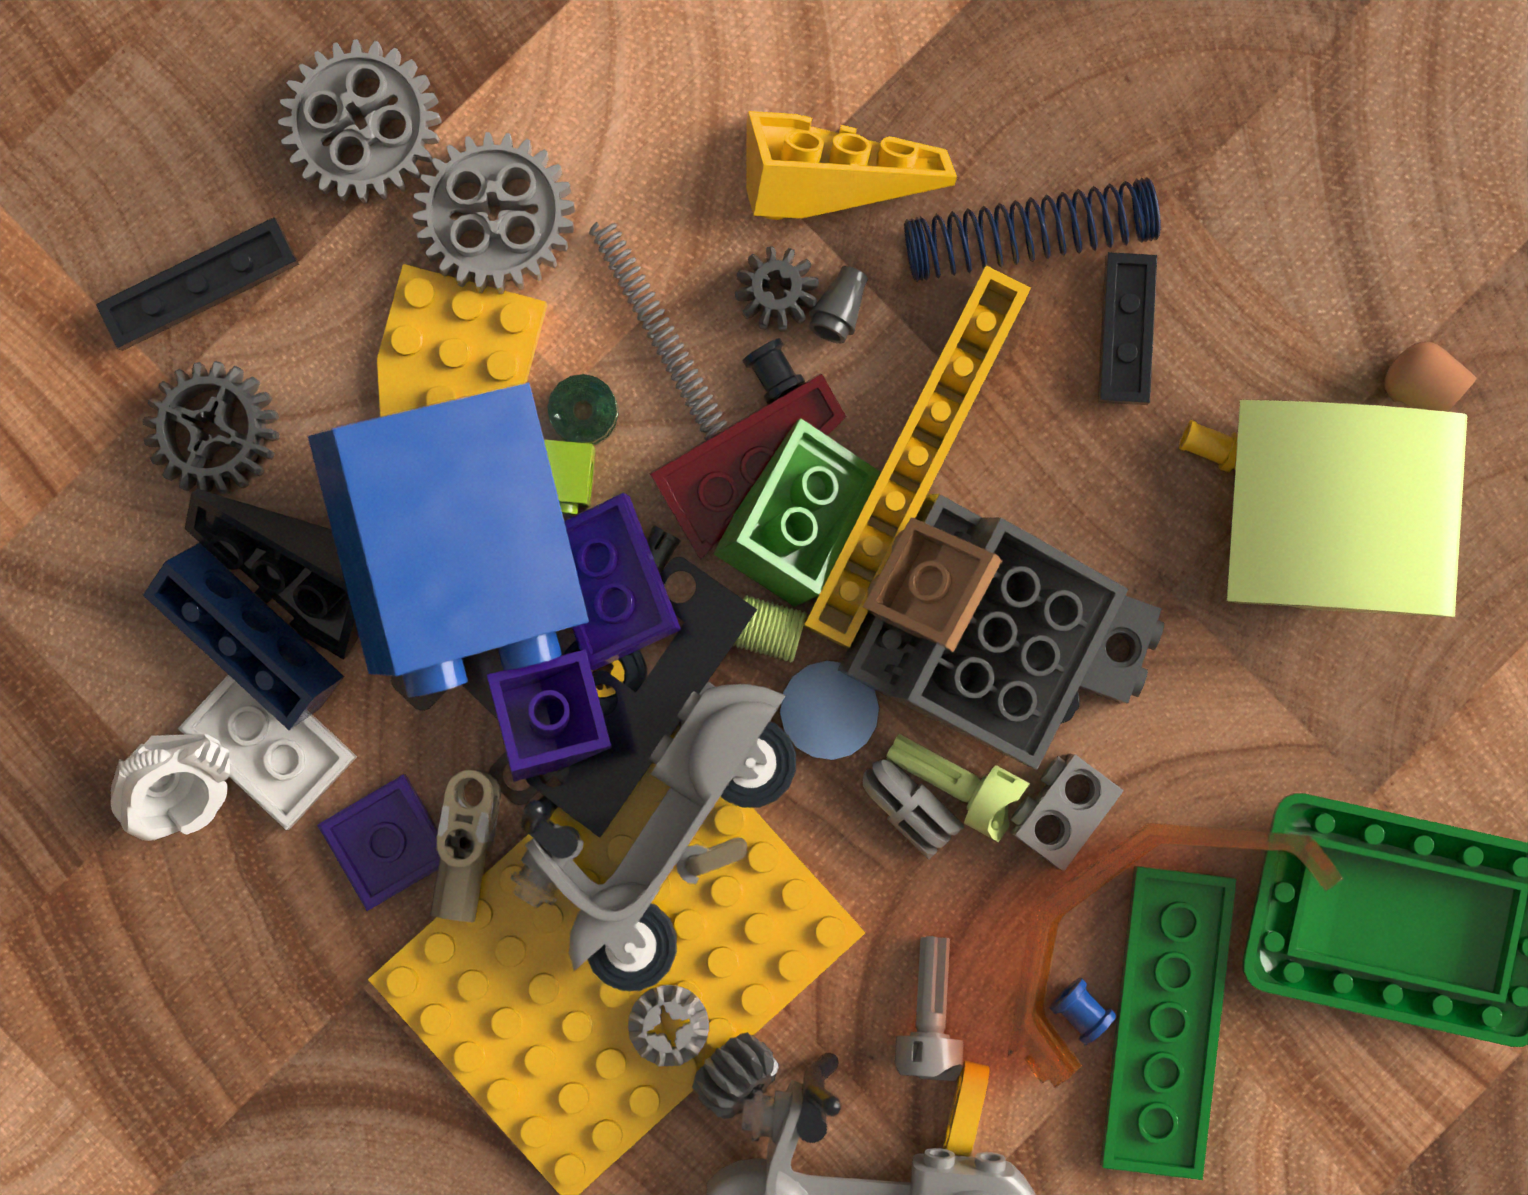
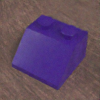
(548, 715)

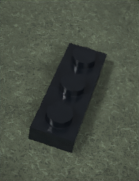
(1127, 328)

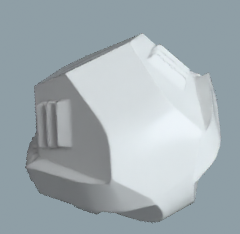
(170, 785)

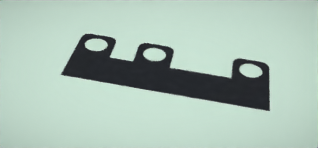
(643, 717)

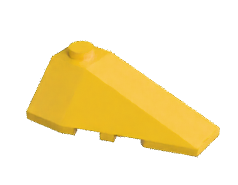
(817, 171)

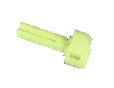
(985, 797)

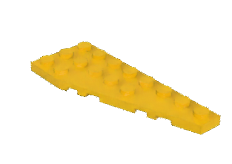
(453, 341)

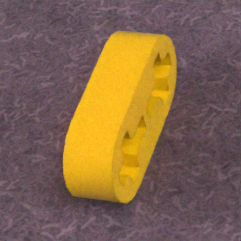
(966, 1108)

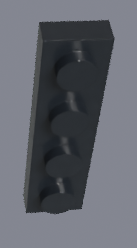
(197, 284)

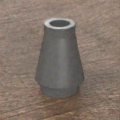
(838, 308)

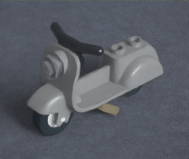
(719, 751)
(803, 1114)

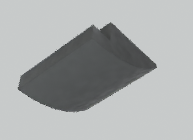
(1018, 653)

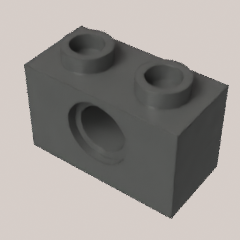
(1143, 630)

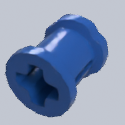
(1082, 1011)

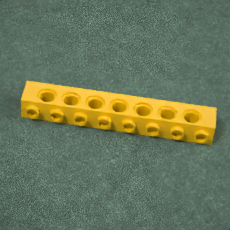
(918, 453)

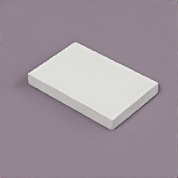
(270, 763)

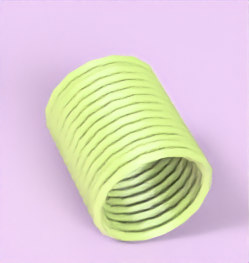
(772, 630)

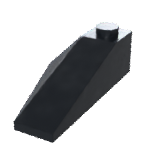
(287, 561)

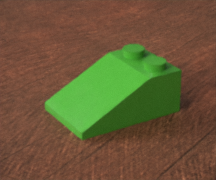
(798, 515)

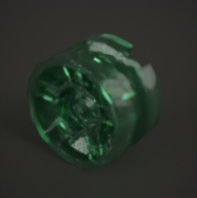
(586, 390)

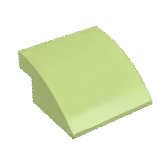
(1347, 507)

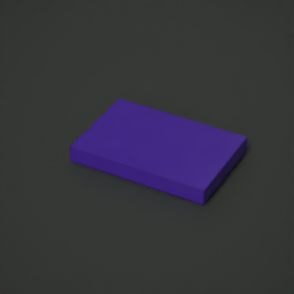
(617, 582)

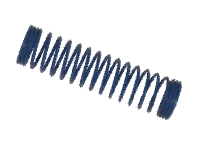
(1145, 217)

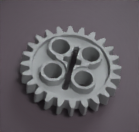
(336, 83)
(492, 170)

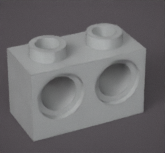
(1075, 819)

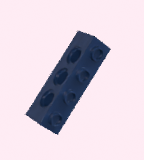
(243, 635)

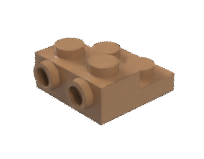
(931, 583)

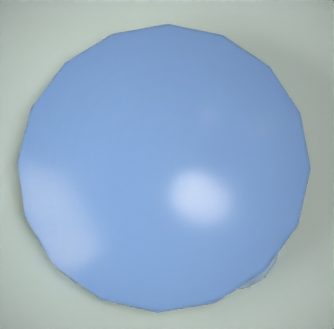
(828, 711)

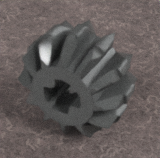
(788, 276)
(734, 1075)

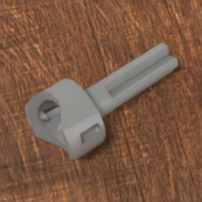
(928, 1050)

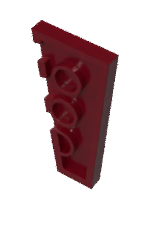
(716, 475)

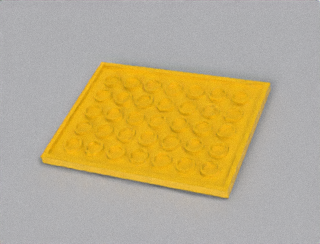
(553, 1043)

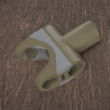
(462, 869)

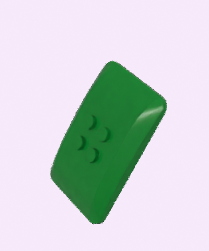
(1413, 932)

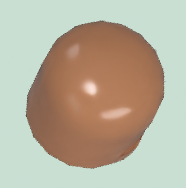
(1427, 378)

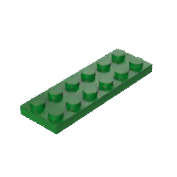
(1168, 1022)

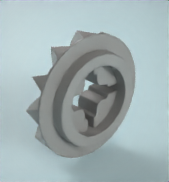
(681, 1005)

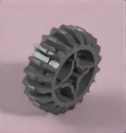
(201, 448)

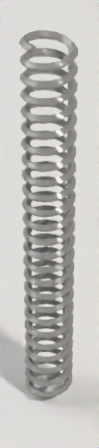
(657, 336)

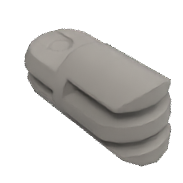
(911, 807)

